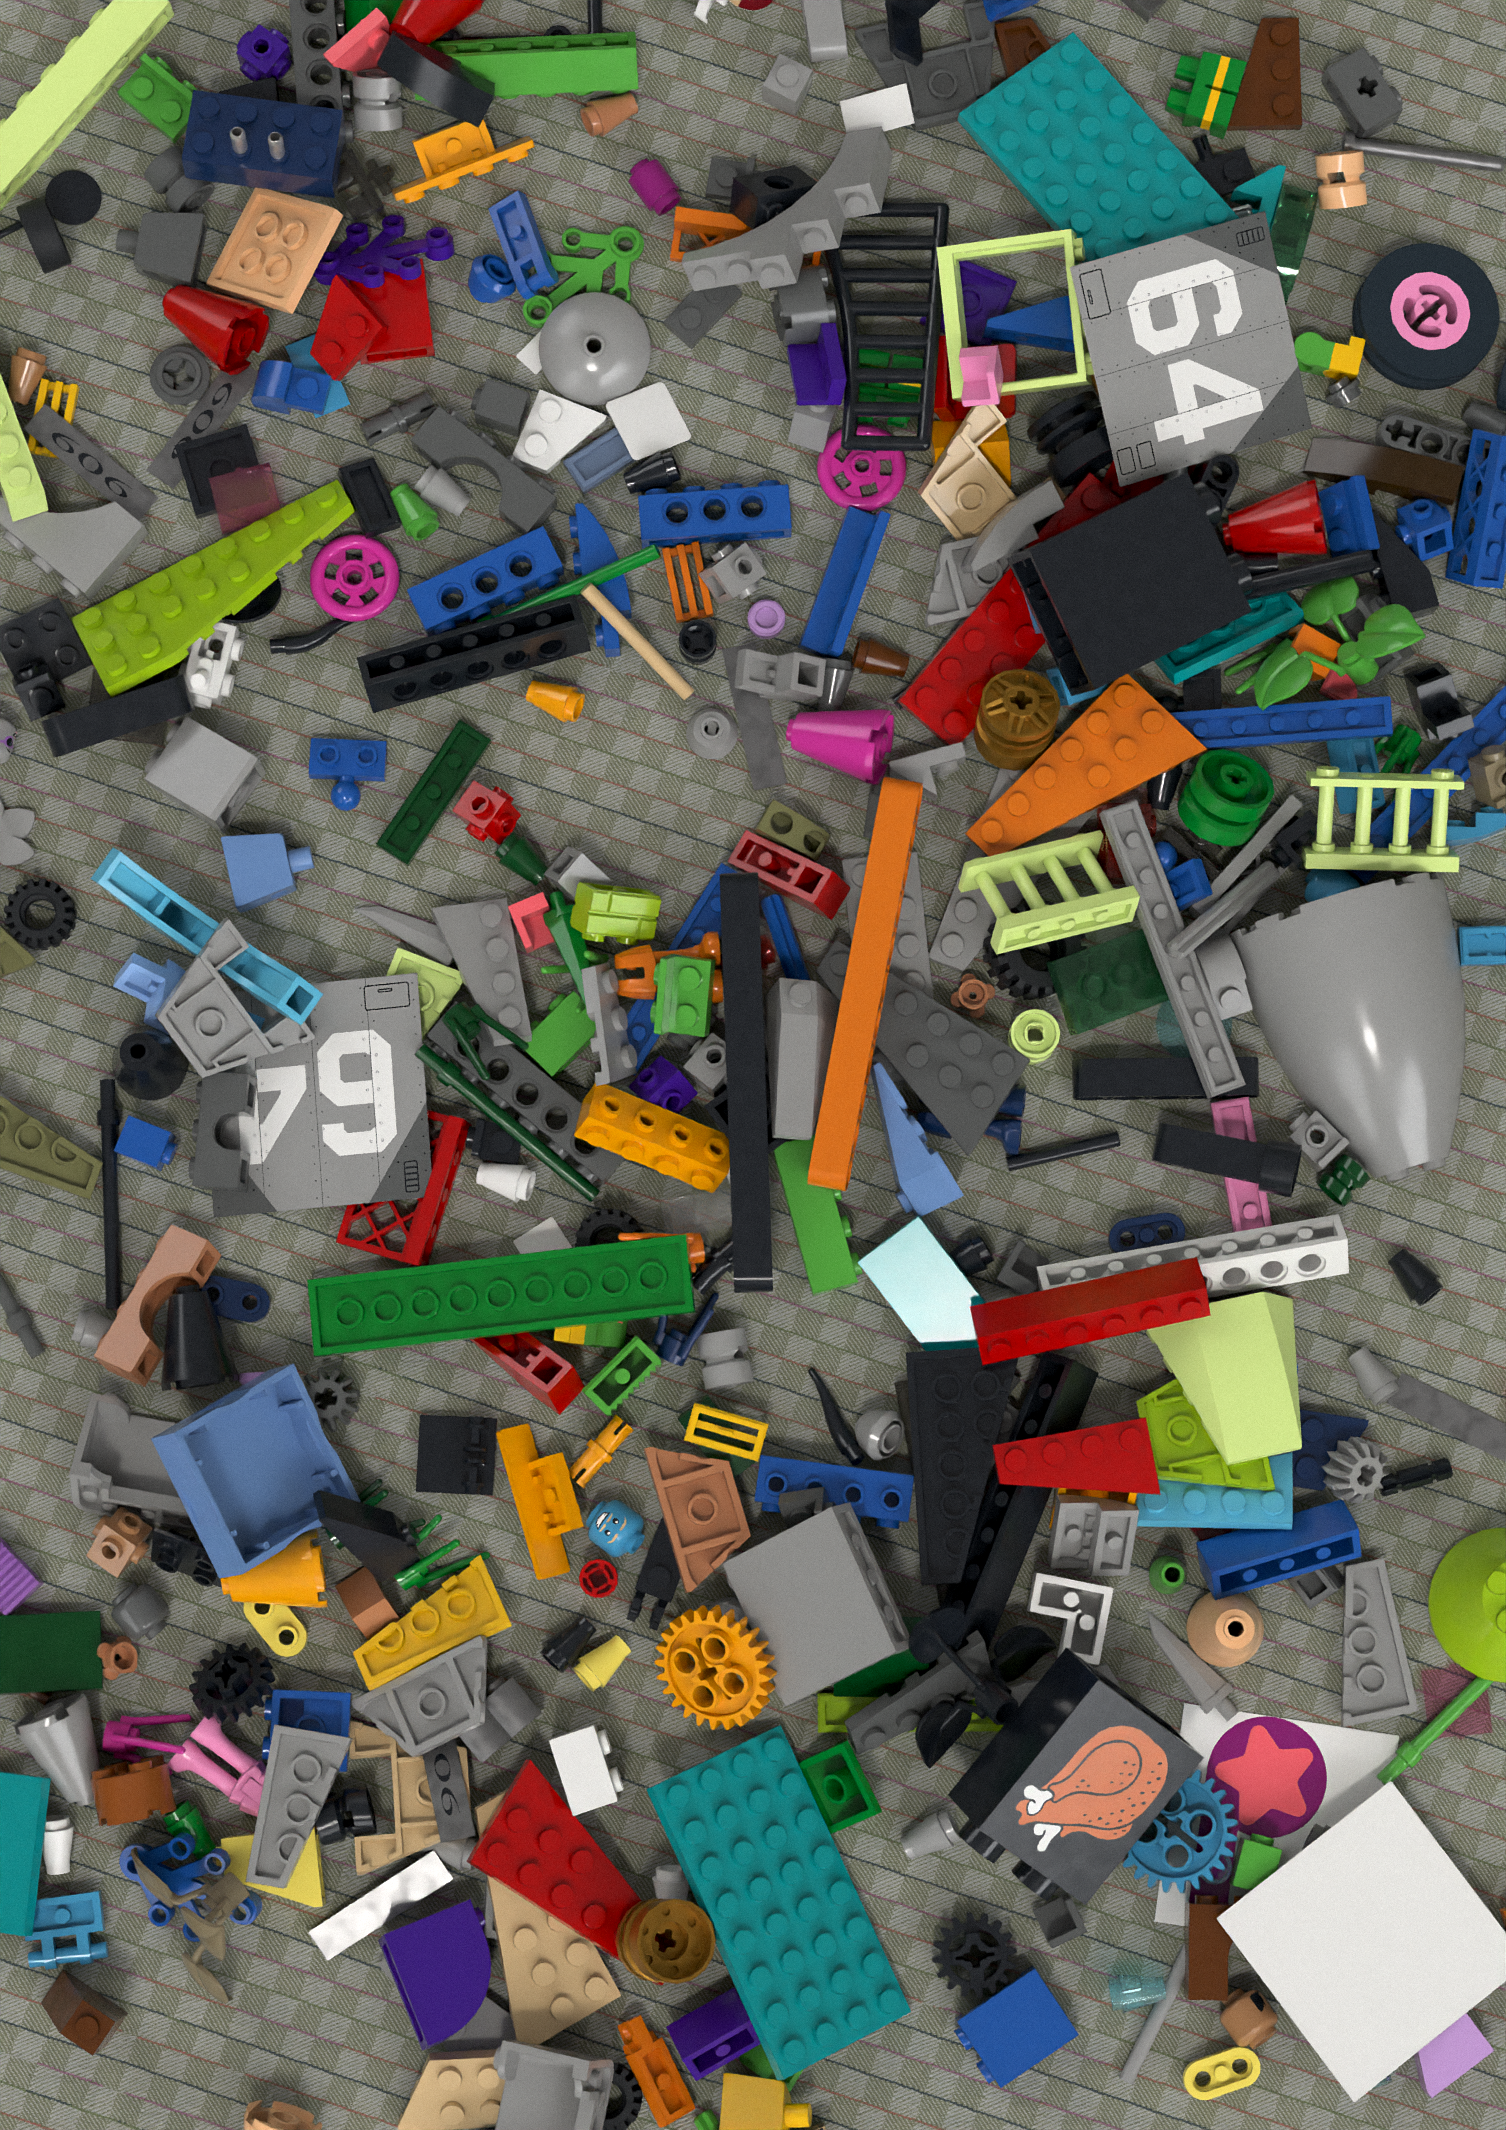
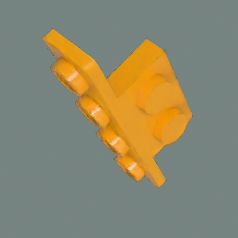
(457, 152)
(542, 1499)

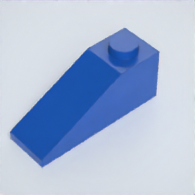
(1040, 326)

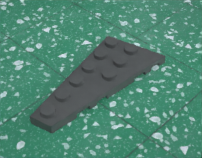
(940, 1055)

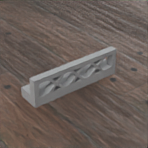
(1248, 854)

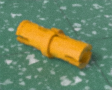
(599, 1451)

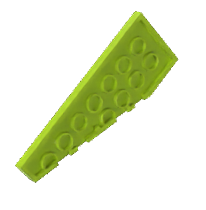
(163, 615)

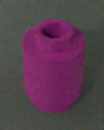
(654, 186)

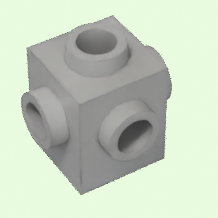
(733, 572)
(703, 1065)

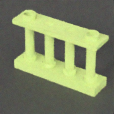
(1398, 855)
(1044, 921)

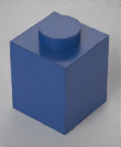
(146, 1144)

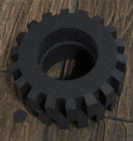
(1016, 974)

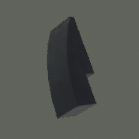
(437, 78)

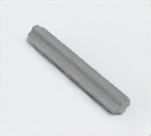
(1223, 910)

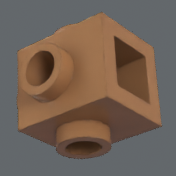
(119, 1541)

